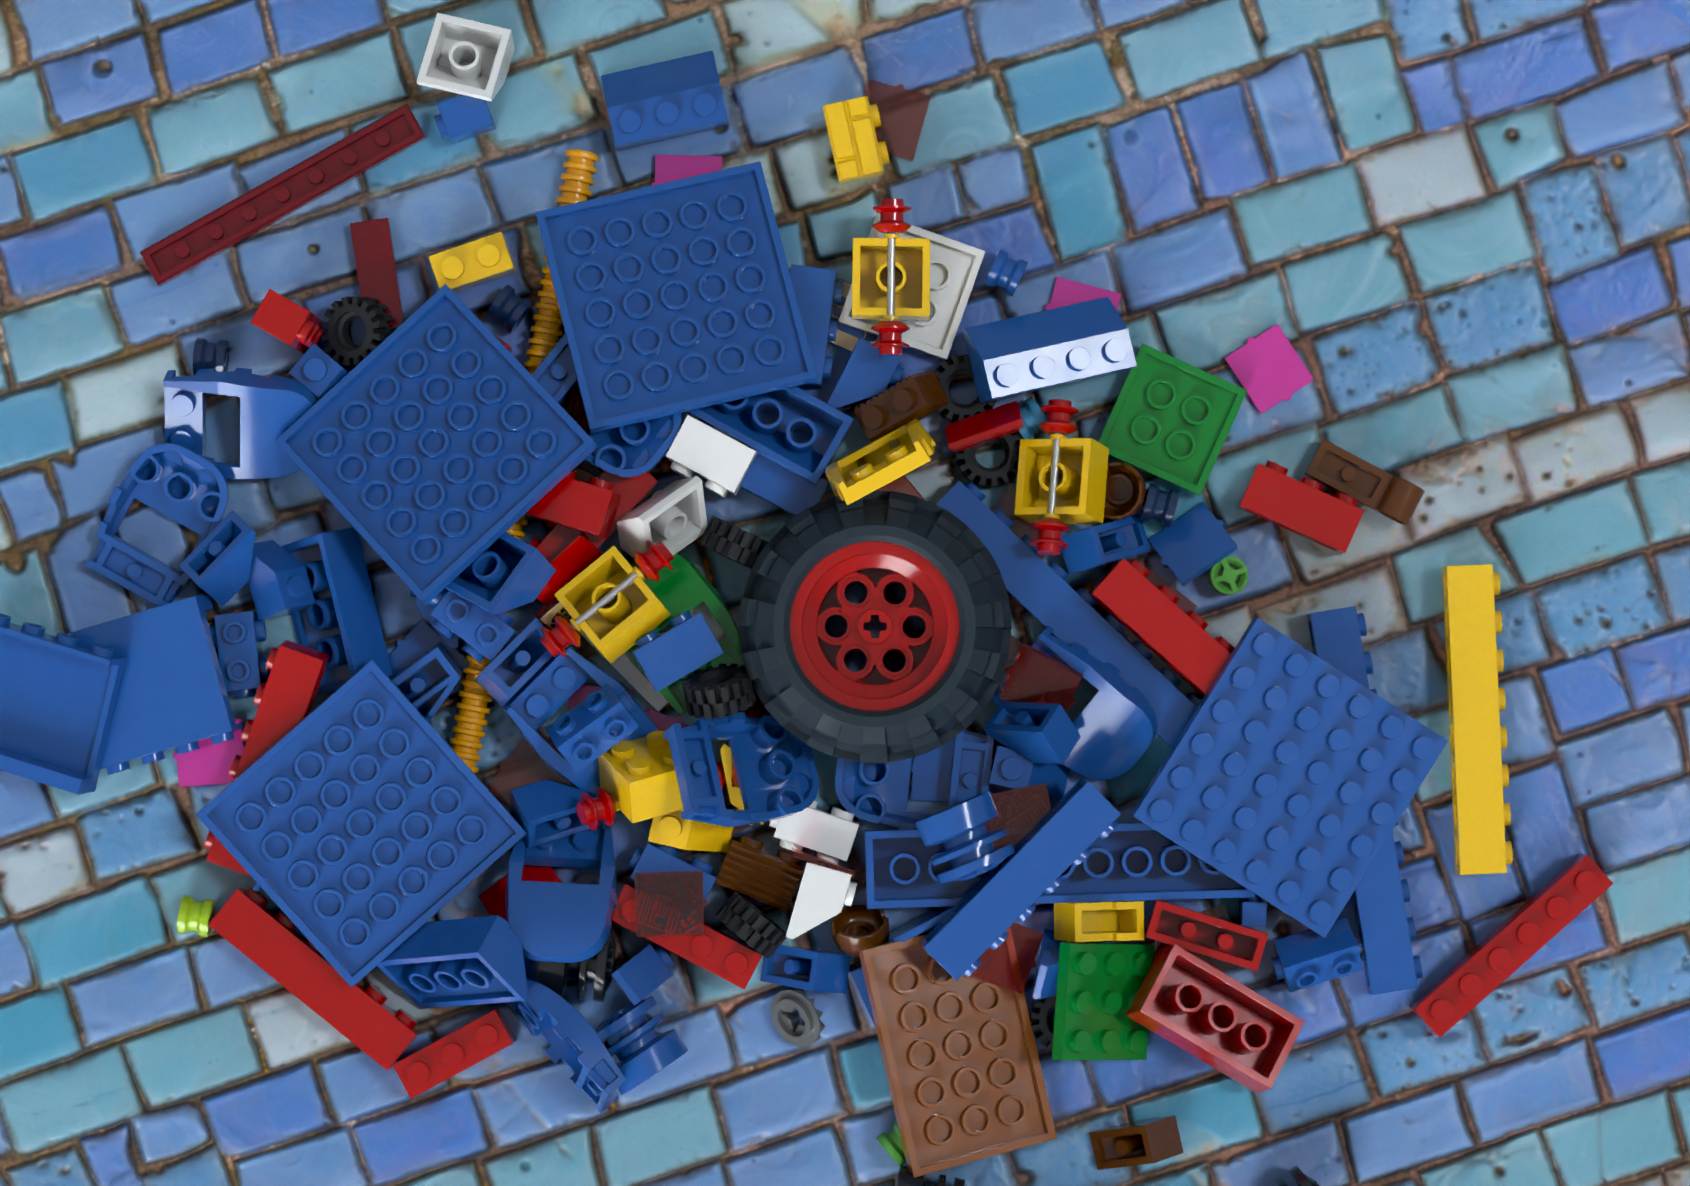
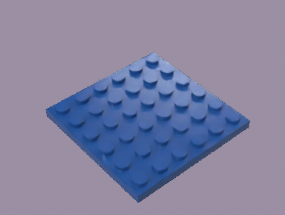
(675, 297)
(436, 444)
(1289, 777)
(361, 823)

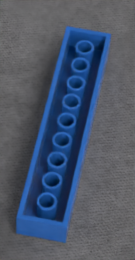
(1124, 866)

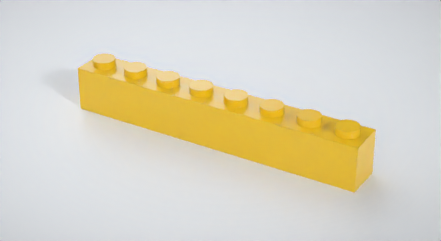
(1475, 719)

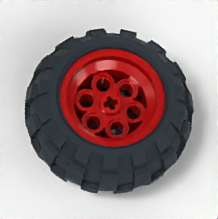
(803, 670)

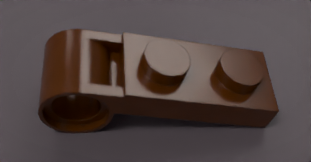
(1365, 482)

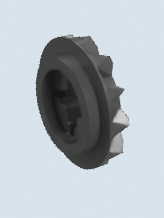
(788, 1021)

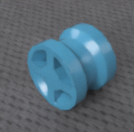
(1032, 418)

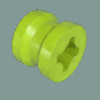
(195, 915)

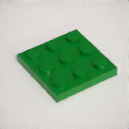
(1171, 419)
(1092, 1001)

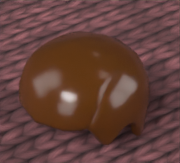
(1124, 491)
(859, 928)

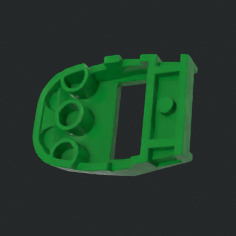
(683, 591)

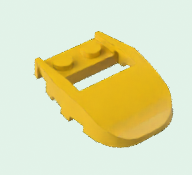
(880, 462)

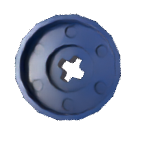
(965, 838)
(637, 1044)

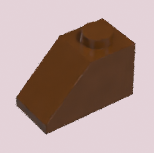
(1136, 1143)

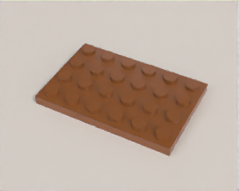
(954, 1060)

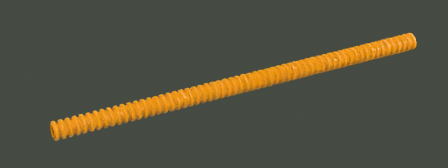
(545, 337)

